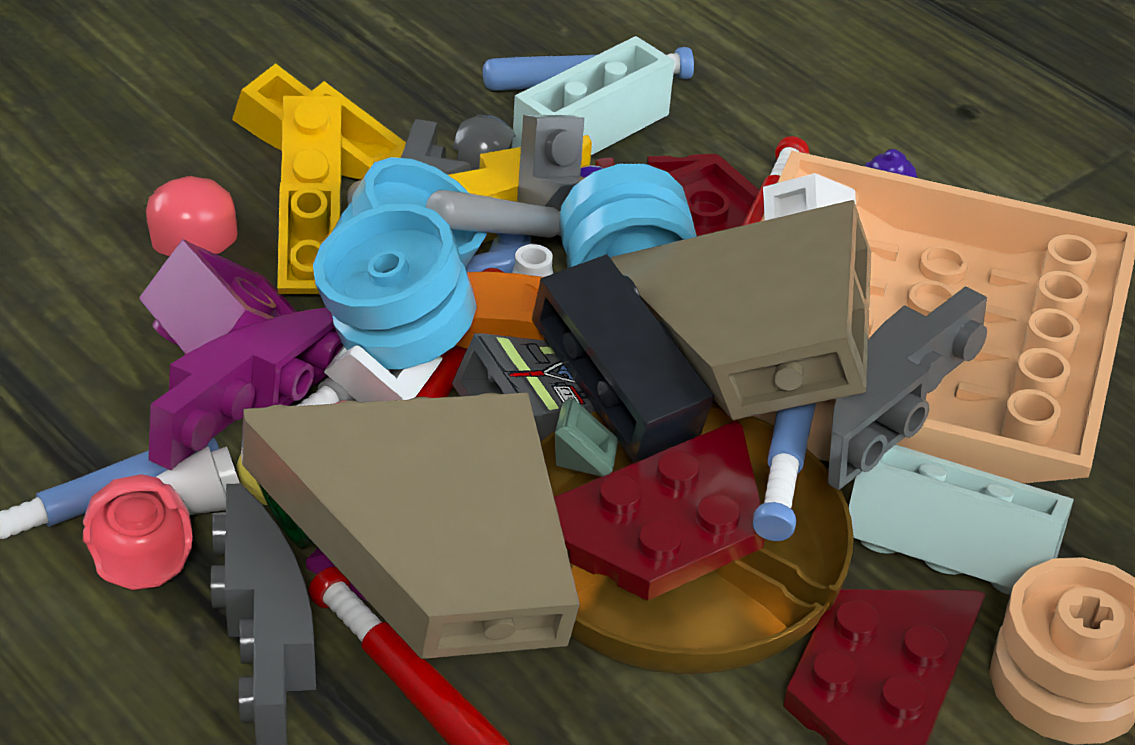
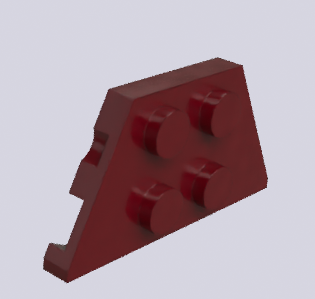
(713, 188)
(666, 515)
(882, 665)

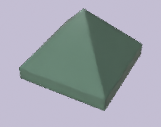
(583, 441)

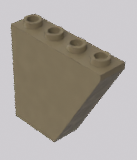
(766, 307)
(427, 514)

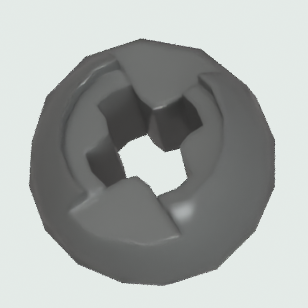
(480, 136)

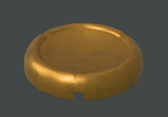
(737, 610)

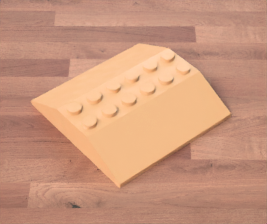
(1051, 316)

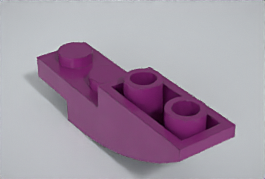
(235, 372)

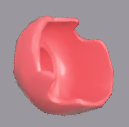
(191, 211)
(138, 532)

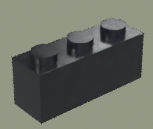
(621, 357)

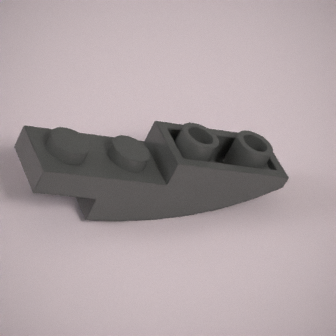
(903, 364)
(265, 609)

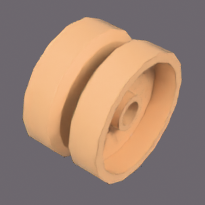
(1069, 651)

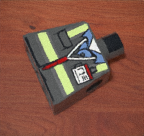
(519, 366)

